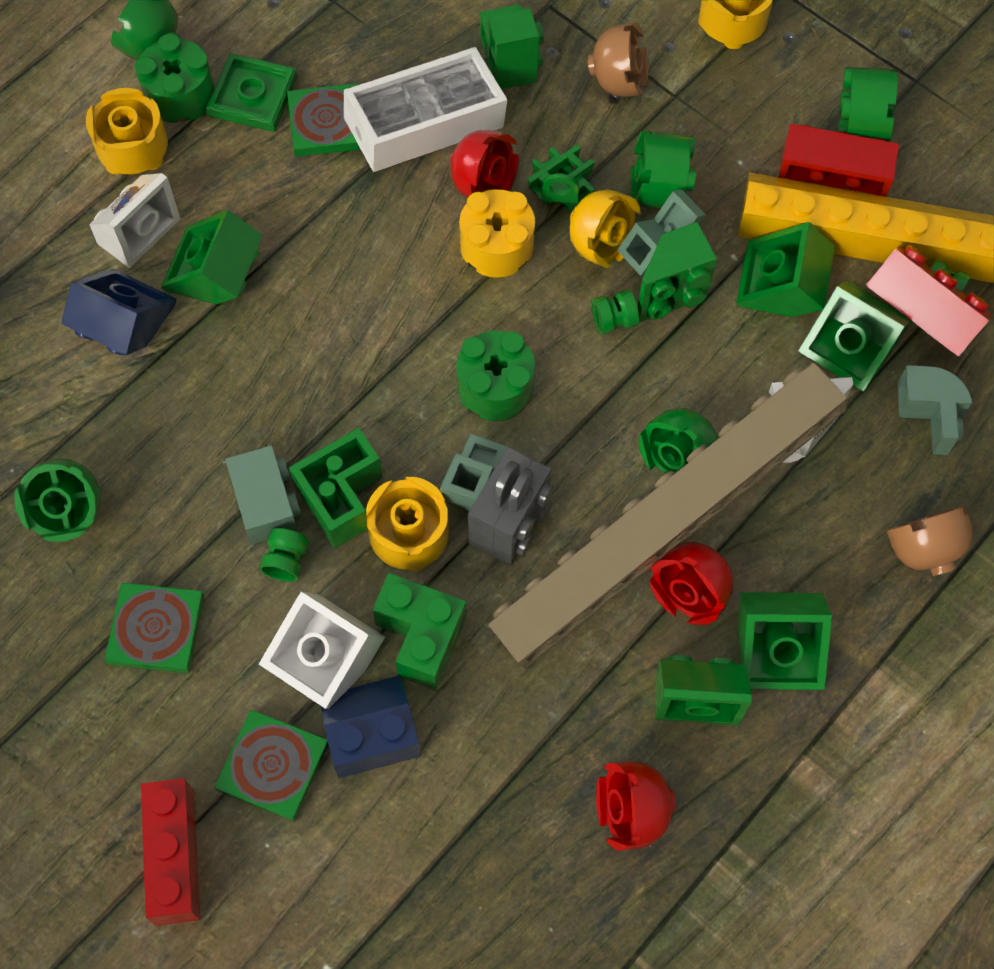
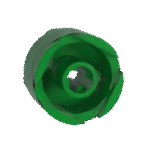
(175, 77)
(869, 102)
(661, 167)
(495, 374)

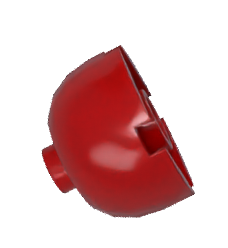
(484, 162)
(693, 581)
(634, 804)

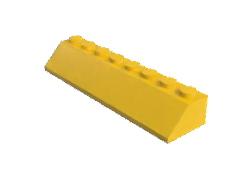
(871, 224)

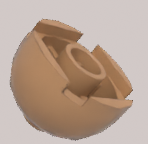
(620, 61)
(933, 541)

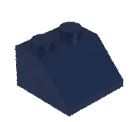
(116, 310)
(370, 728)

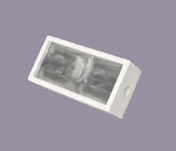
(423, 108)

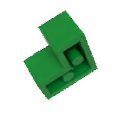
(512, 45)
(331, 480)
(428, 622)

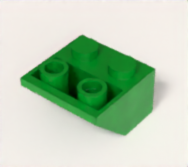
(677, 273)

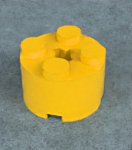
(734, 20)
(127, 132)
(497, 232)
(401, 503)

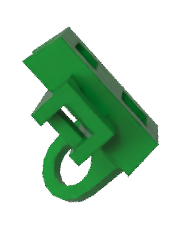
(562, 186)

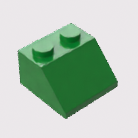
(213, 259)
(787, 272)
(855, 334)
(784, 639)
(702, 691)

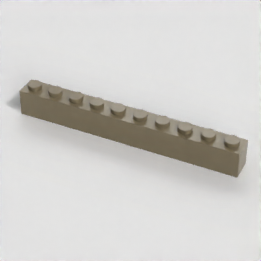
(668, 514)

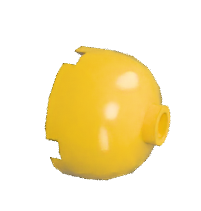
(602, 224)

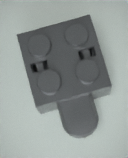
(510, 507)

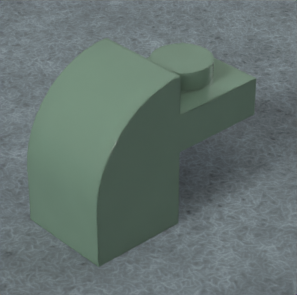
(644, 236)
(936, 396)
(471, 471)

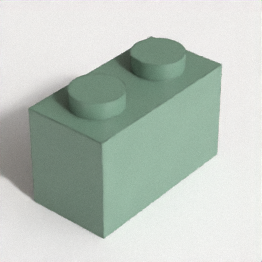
(261, 493)

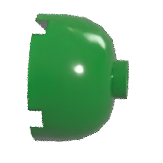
(143, 25)
(673, 437)
(58, 499)

